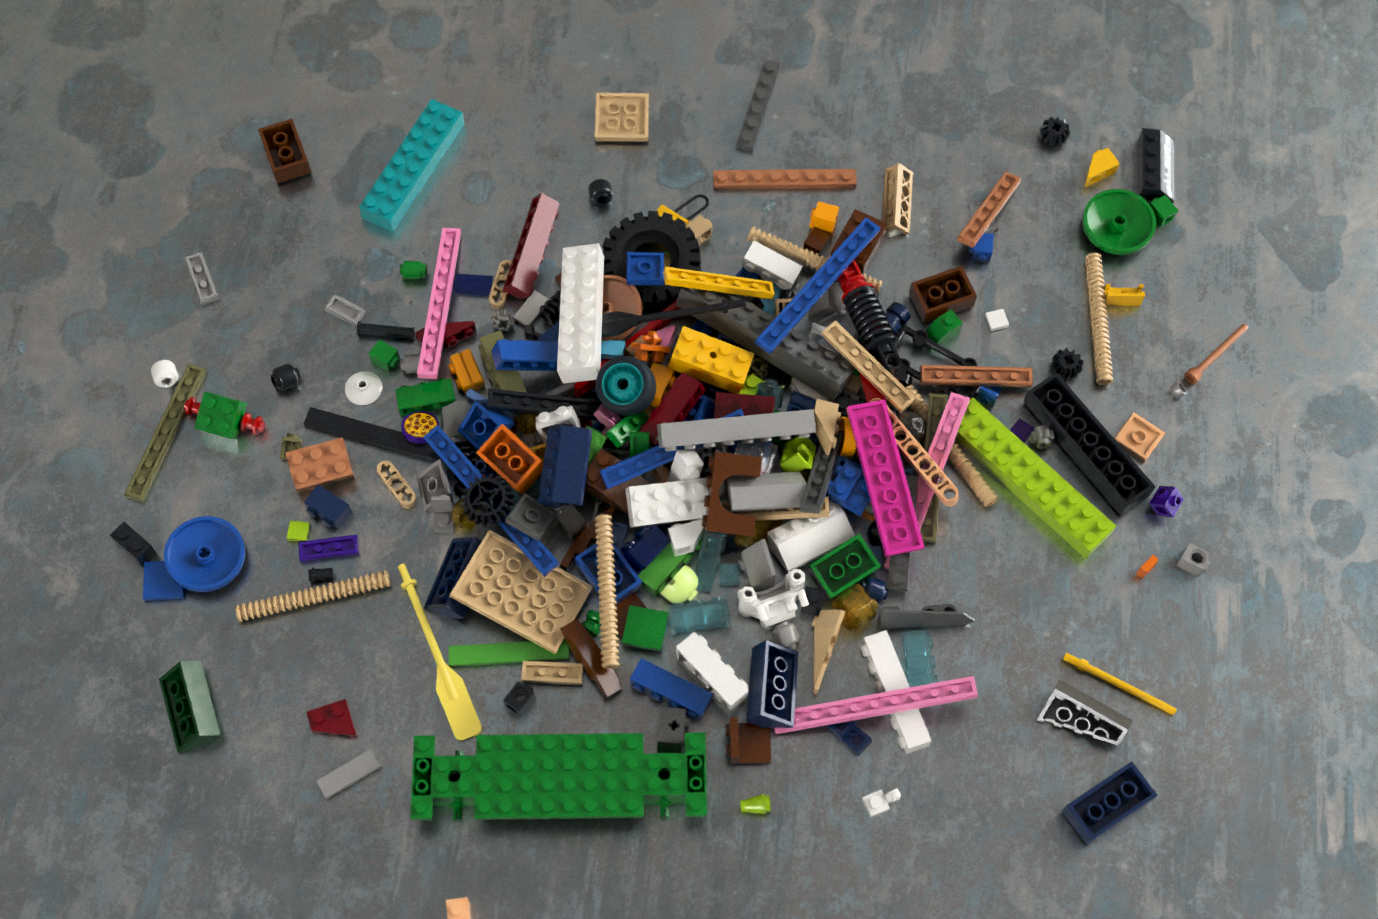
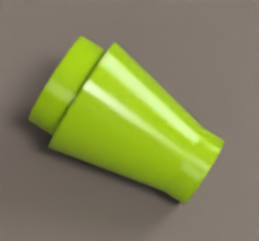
(756, 804)

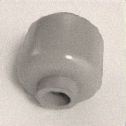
(786, 635)

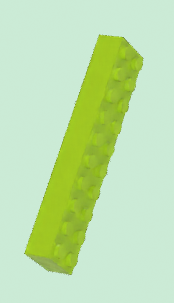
(1033, 480)

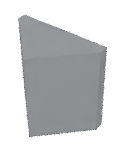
(828, 303)
(452, 418)
(432, 483)

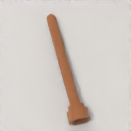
(1194, 374)

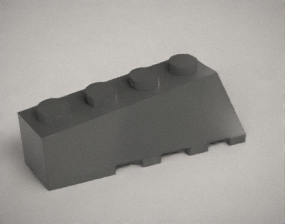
(1084, 714)

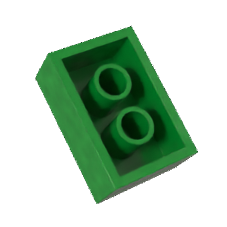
(844, 566)

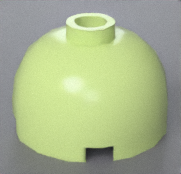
(682, 586)

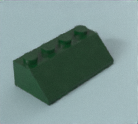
(189, 706)

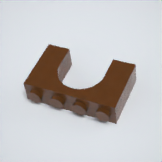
(717, 517)

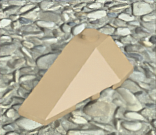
(824, 638)

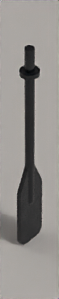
(619, 322)

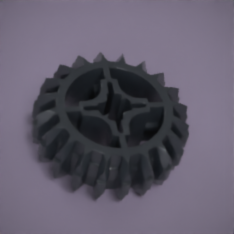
(503, 491)

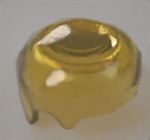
(459, 518)

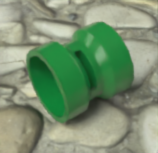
(592, 623)

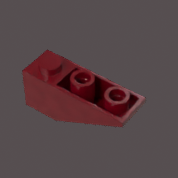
(453, 333)

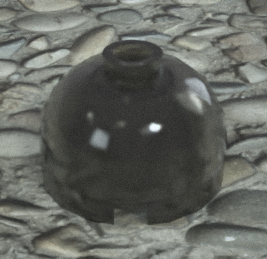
(915, 425)

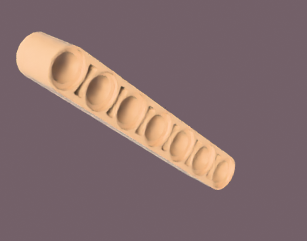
(921, 457)

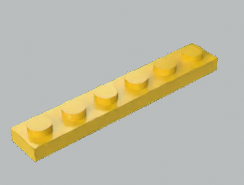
(718, 283)

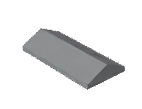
(765, 492)

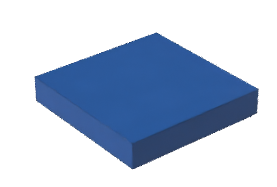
(645, 268)
(159, 584)

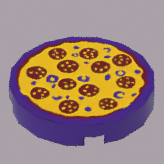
(417, 425)

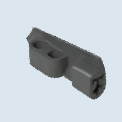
(929, 617)

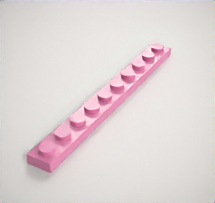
(439, 304)
(939, 452)
(883, 703)

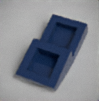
(851, 735)

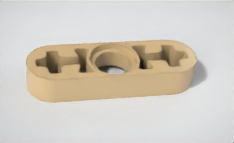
(500, 276)
(397, 493)

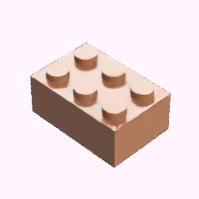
(319, 465)

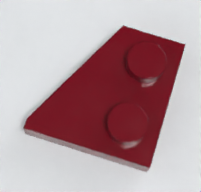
(332, 719)

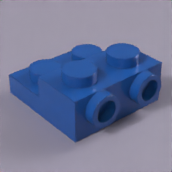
(849, 489)

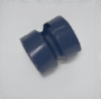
(897, 316)

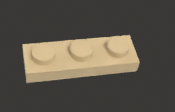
(552, 673)

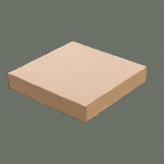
(1139, 437)

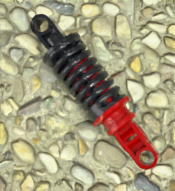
(869, 318)

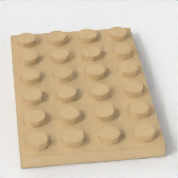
(516, 595)

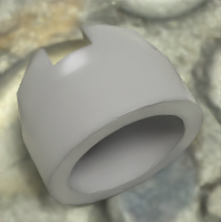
(1178, 390)

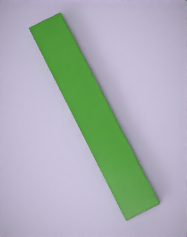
(504, 654)

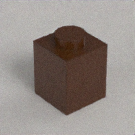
(817, 241)

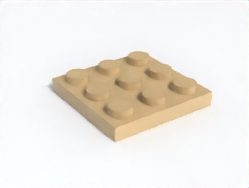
(622, 117)

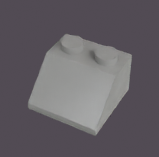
(757, 567)

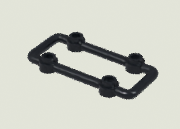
(921, 338)

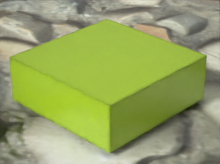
(298, 531)

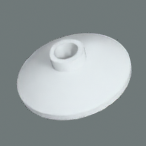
(363, 395)

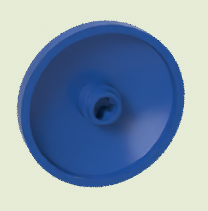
(204, 554)

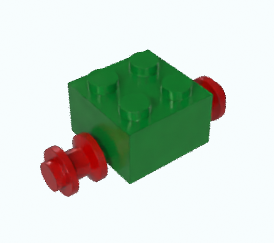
(222, 415)

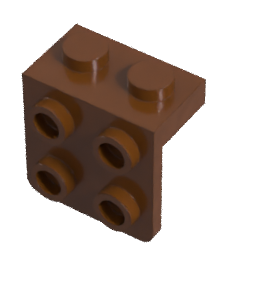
(747, 743)

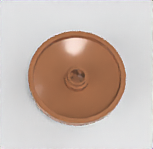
(622, 298)

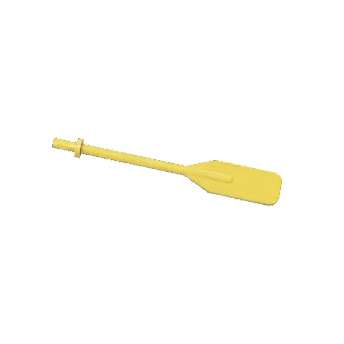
(449, 684)

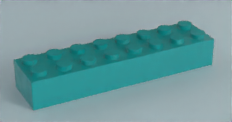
(411, 165)

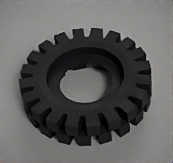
(652, 228)

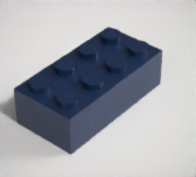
(1109, 803)

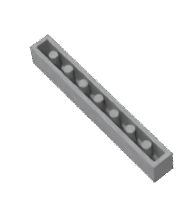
(736, 428)

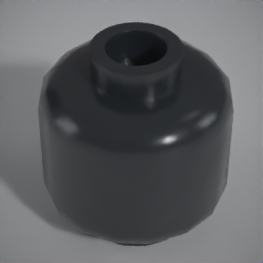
(600, 192)
(285, 377)

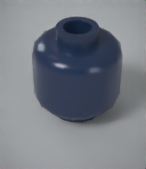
(874, 588)

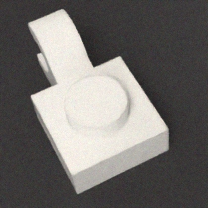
(878, 802)

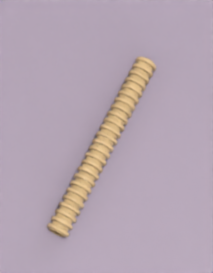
(797, 253)
(1099, 319)
(958, 458)
(606, 592)
(313, 595)

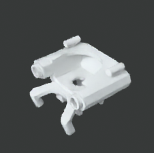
(775, 603)

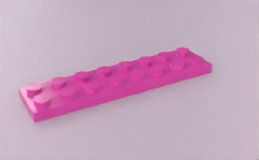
(885, 478)

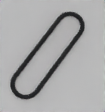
(699, 195)

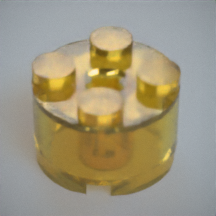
(857, 606)

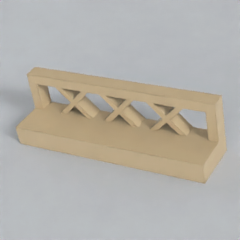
(894, 196)

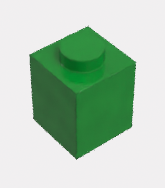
(1164, 210)
(384, 356)

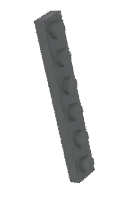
(758, 105)
(820, 478)
(900, 564)

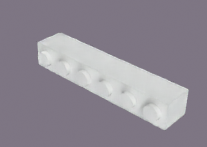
(890, 677)

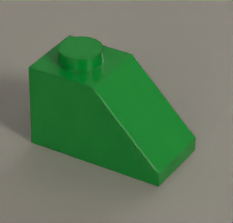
(944, 328)

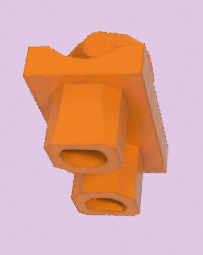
(642, 349)

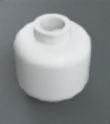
(164, 373)

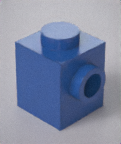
(983, 249)

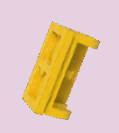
(1124, 296)

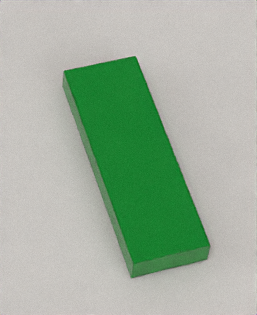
(621, 431)

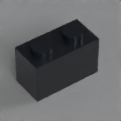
(133, 544)

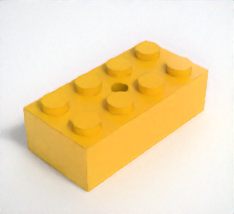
(711, 360)

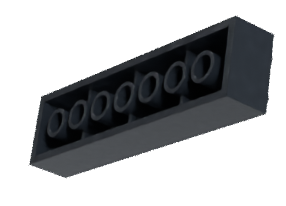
(1089, 444)

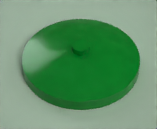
(1119, 221)

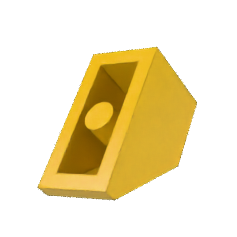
(1101, 166)

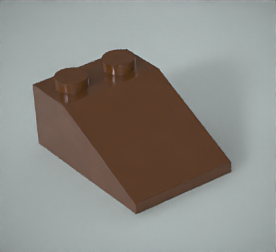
(595, 486)

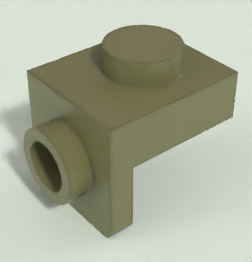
(289, 444)

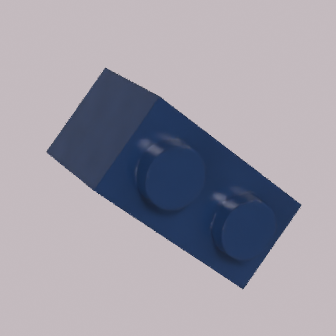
(327, 507)

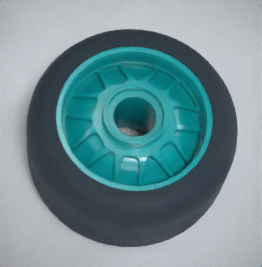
(640, 387)

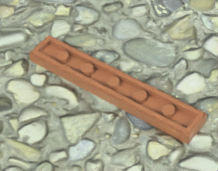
(989, 209)
(976, 376)

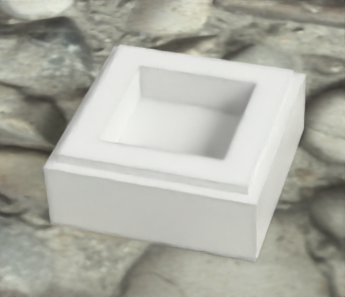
(996, 320)

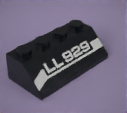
(1155, 165)

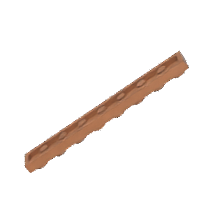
(784, 179)

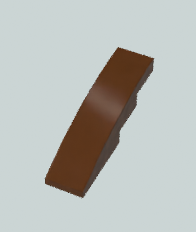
(583, 542)
(589, 654)

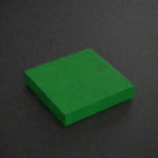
(645, 628)

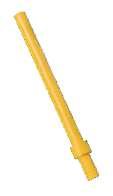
(1083, 665)

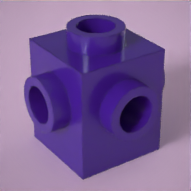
(1166, 501)

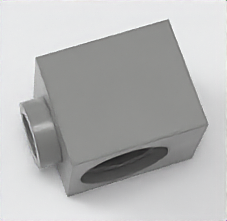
(1186, 562)

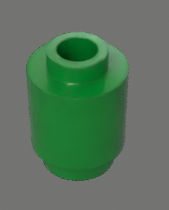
(413, 270)

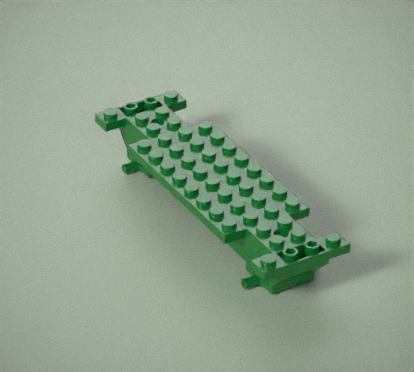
(558, 777)

